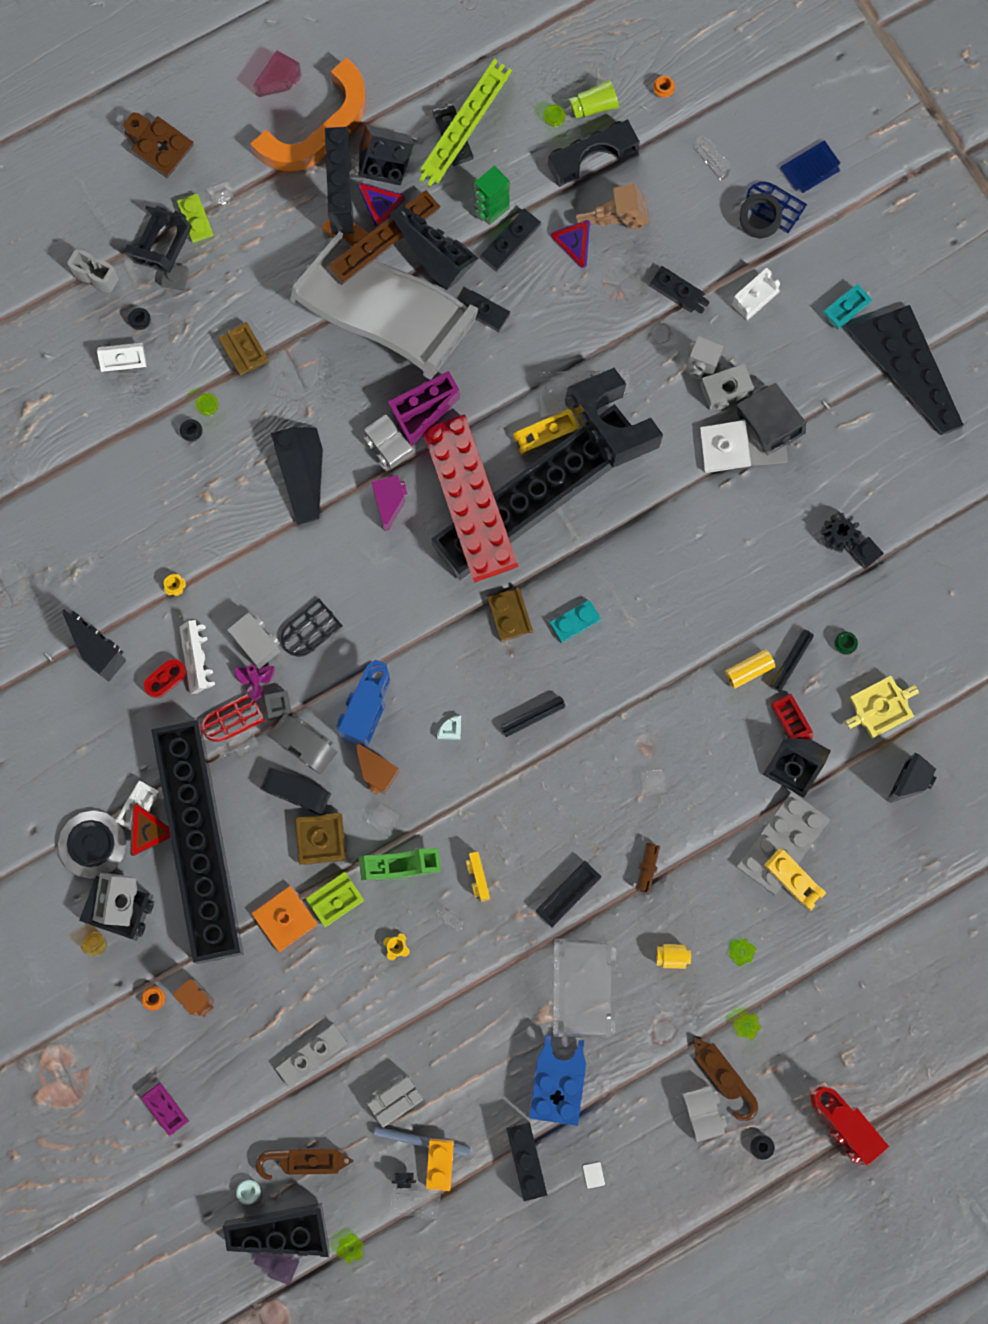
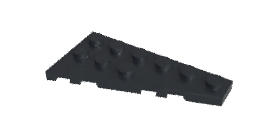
(907, 360)

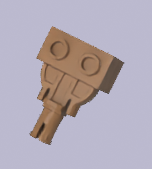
(626, 208)

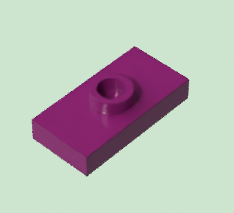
(165, 1109)

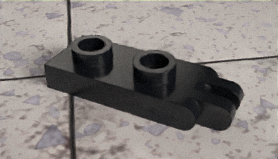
(679, 290)

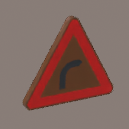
(146, 830)

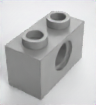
(734, 377)
(108, 889)

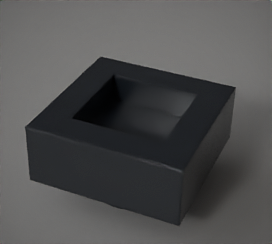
(867, 553)

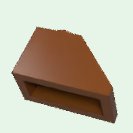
(376, 771)

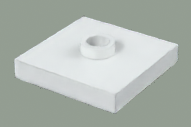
(725, 446)

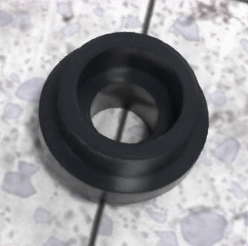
(136, 313)
(186, 425)
(762, 1139)

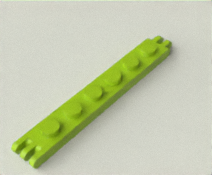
(464, 123)

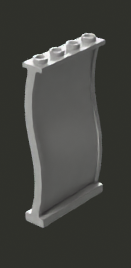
(386, 307)

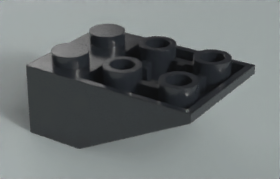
(98, 654)

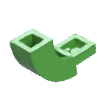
(400, 865)

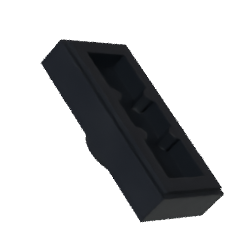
(488, 311)

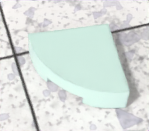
(450, 729)

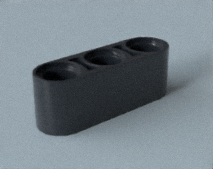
(295, 791)

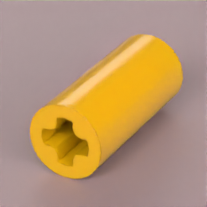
(749, 669)

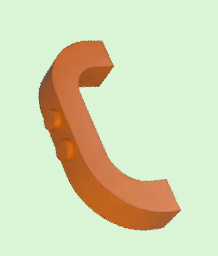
(311, 150)

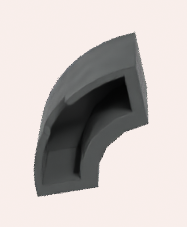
(303, 743)

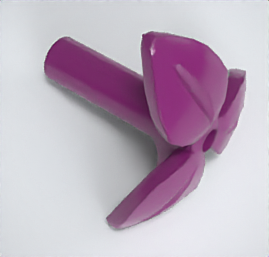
(250, 675)

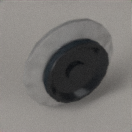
(92, 844)

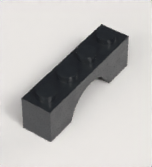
(616, 140)

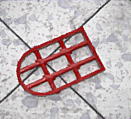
(241, 719)

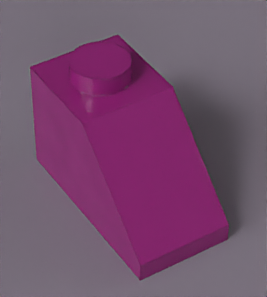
(389, 498)

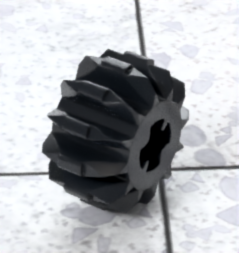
(846, 525)

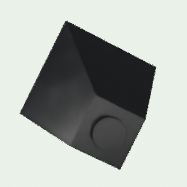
(797, 764)
(913, 779)

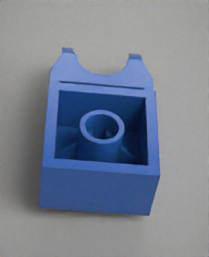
(364, 706)
(562, 1076)

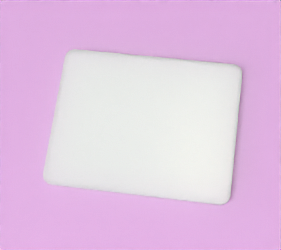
(593, 1175)

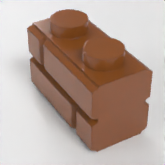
(194, 998)

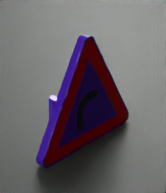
(380, 202)
(574, 241)

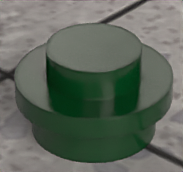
(846, 643)

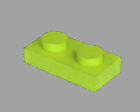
(196, 216)

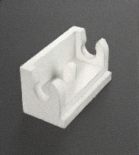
(756, 294)

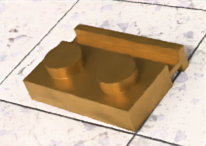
(243, 349)
(510, 614)

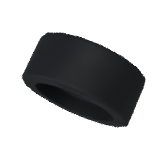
(755, 199)

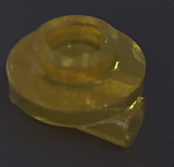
(94, 944)

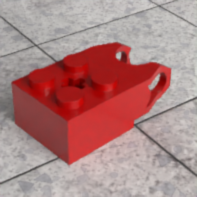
(849, 1127)

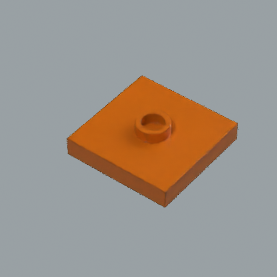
(284, 919)

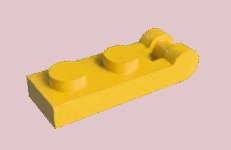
(546, 432)
(794, 879)

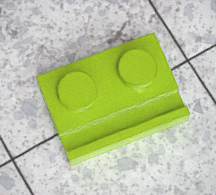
(335, 899)

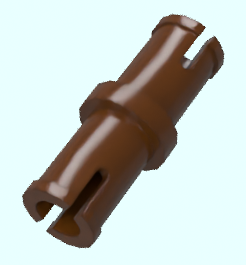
(648, 867)

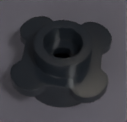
(403, 1180)

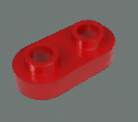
(164, 678)

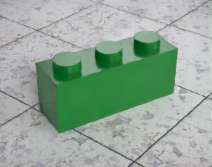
(491, 195)

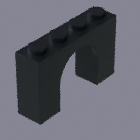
(338, 180)
(615, 443)

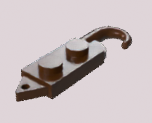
(724, 1077)
(304, 1161)

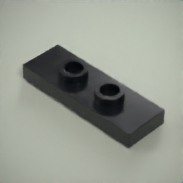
(510, 240)
(568, 894)

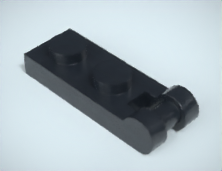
(465, 153)

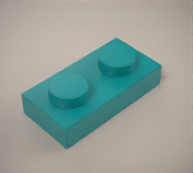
(847, 306)
(575, 621)

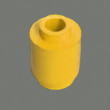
(673, 956)

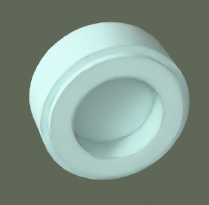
(248, 1192)

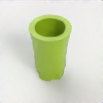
(594, 100)

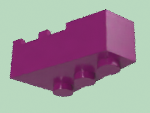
(424, 406)

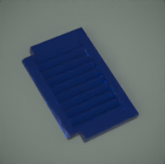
(811, 167)

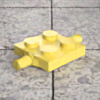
(881, 707)

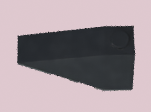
(441, 258)
(301, 466)

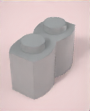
(93, 271)
(387, 441)
(703, 1113)

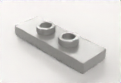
(311, 1056)

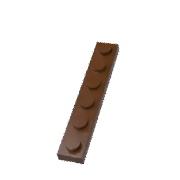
(378, 241)

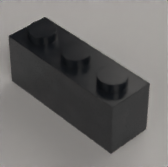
(526, 1161)

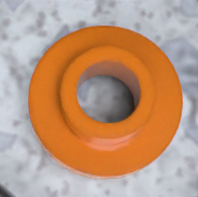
(664, 81)
(145, 998)

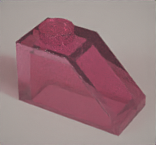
(278, 75)

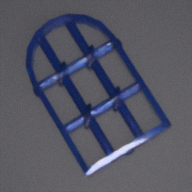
(784, 204)

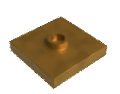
(320, 839)

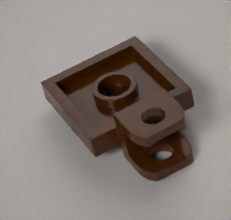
(147, 138)

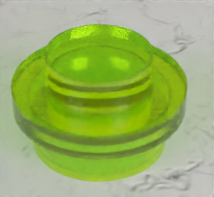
(554, 115)
(207, 404)

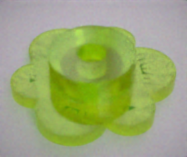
(740, 959)
(750, 1019)
(344, 1252)

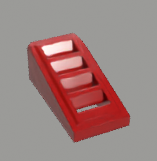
(789, 699)

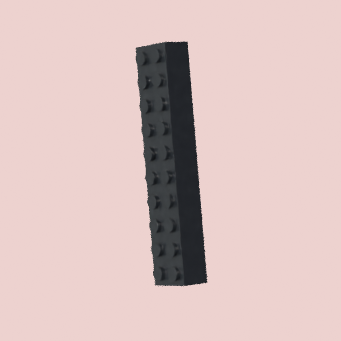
(538, 489)
(197, 842)

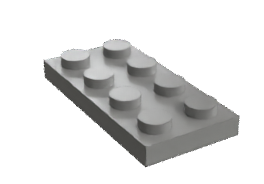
(790, 829)

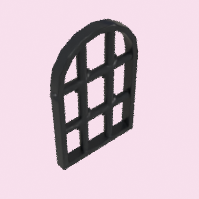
(318, 629)

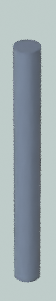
(415, 1139)

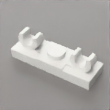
(194, 657)

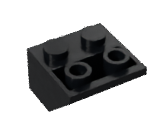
(384, 155)

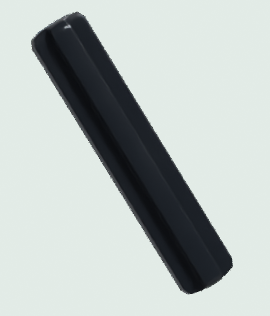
(792, 660)
(532, 716)

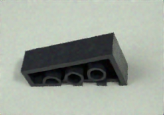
(280, 1232)

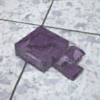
(281, 1267)

